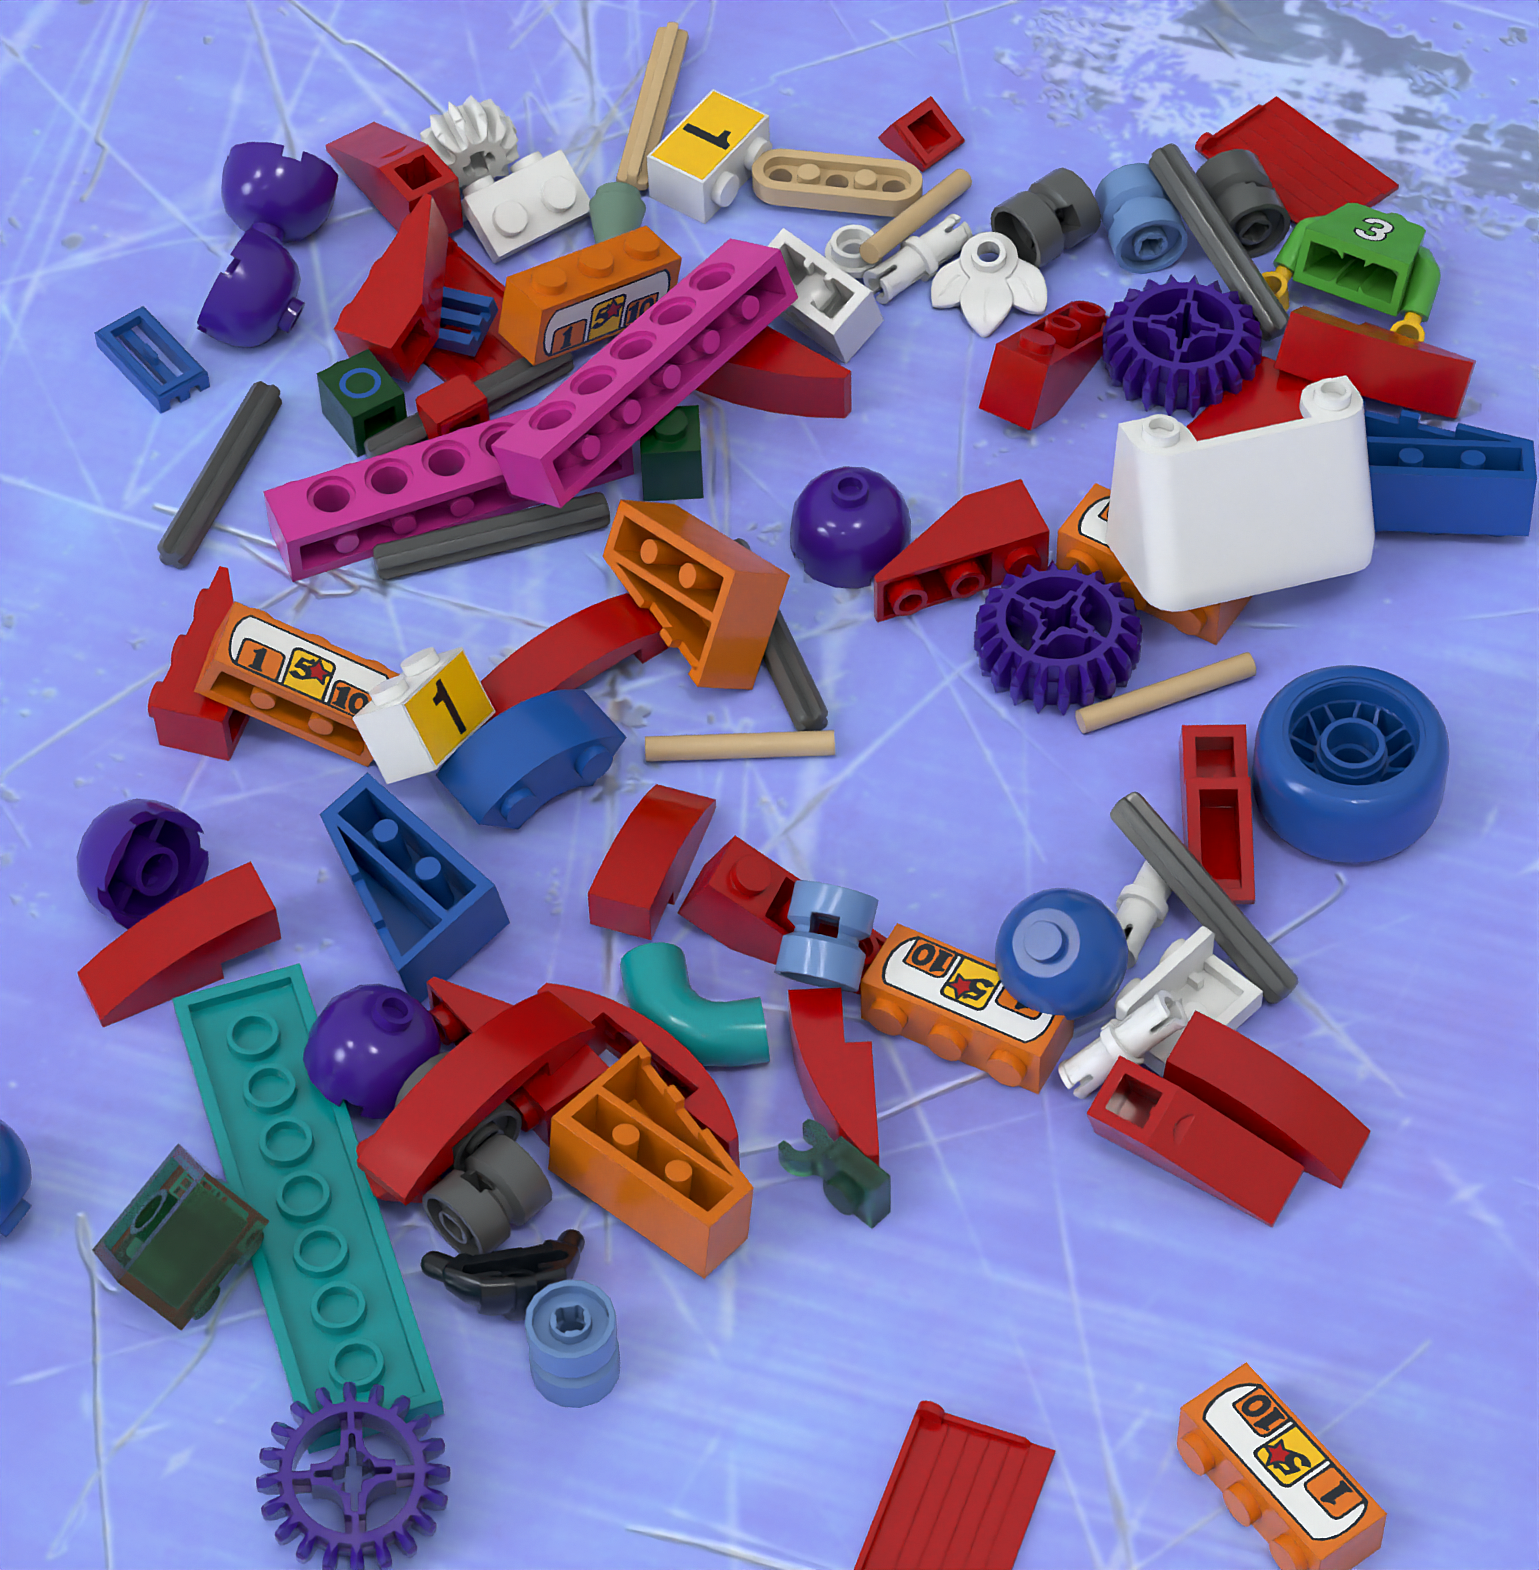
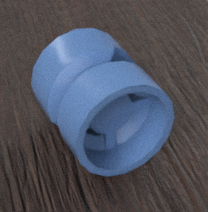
(1140, 219)
(822, 958)
(572, 1343)

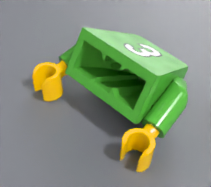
(1363, 259)

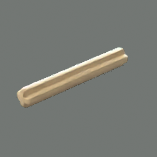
(653, 104)

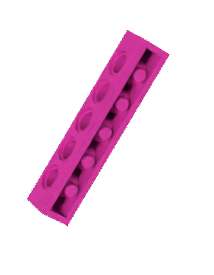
(644, 372)
(397, 495)

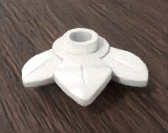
(989, 288)

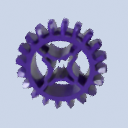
(1147, 336)
(1059, 652)
(387, 1477)

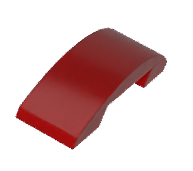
(575, 652)
(622, 1028)
(466, 1087)

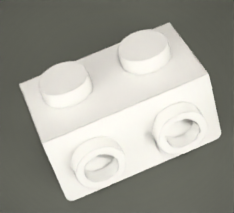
(525, 205)
(1198, 983)

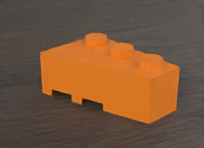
(700, 587)
(652, 1165)

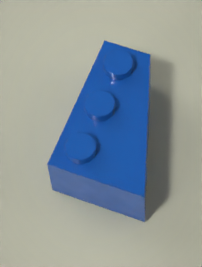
(1447, 478)
(414, 886)

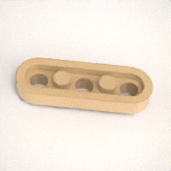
(836, 182)

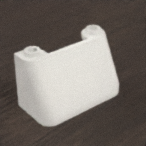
(1244, 506)

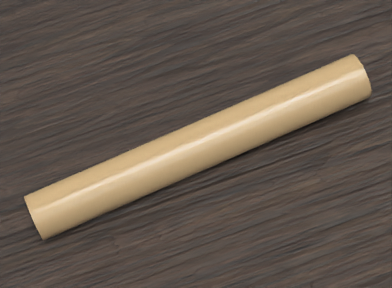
(915, 216)
(1165, 692)
(739, 745)

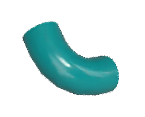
(713, 1031)

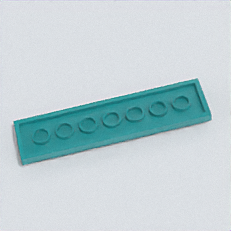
(293, 1155)

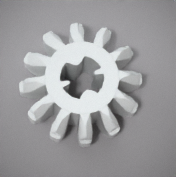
(473, 140)

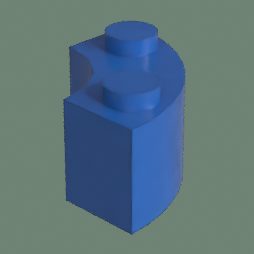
(531, 757)

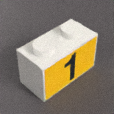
(708, 156)
(423, 713)

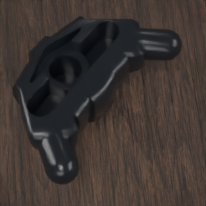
(506, 1278)

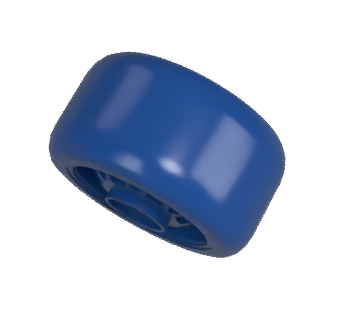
(1350, 764)

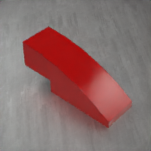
(1375, 361)
(782, 378)
(1218, 805)
(649, 861)
(181, 945)
(833, 1073)
(1267, 1098)

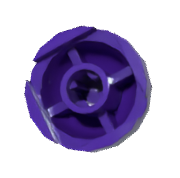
(277, 192)
(253, 294)
(849, 526)
(139, 859)
(369, 1047)

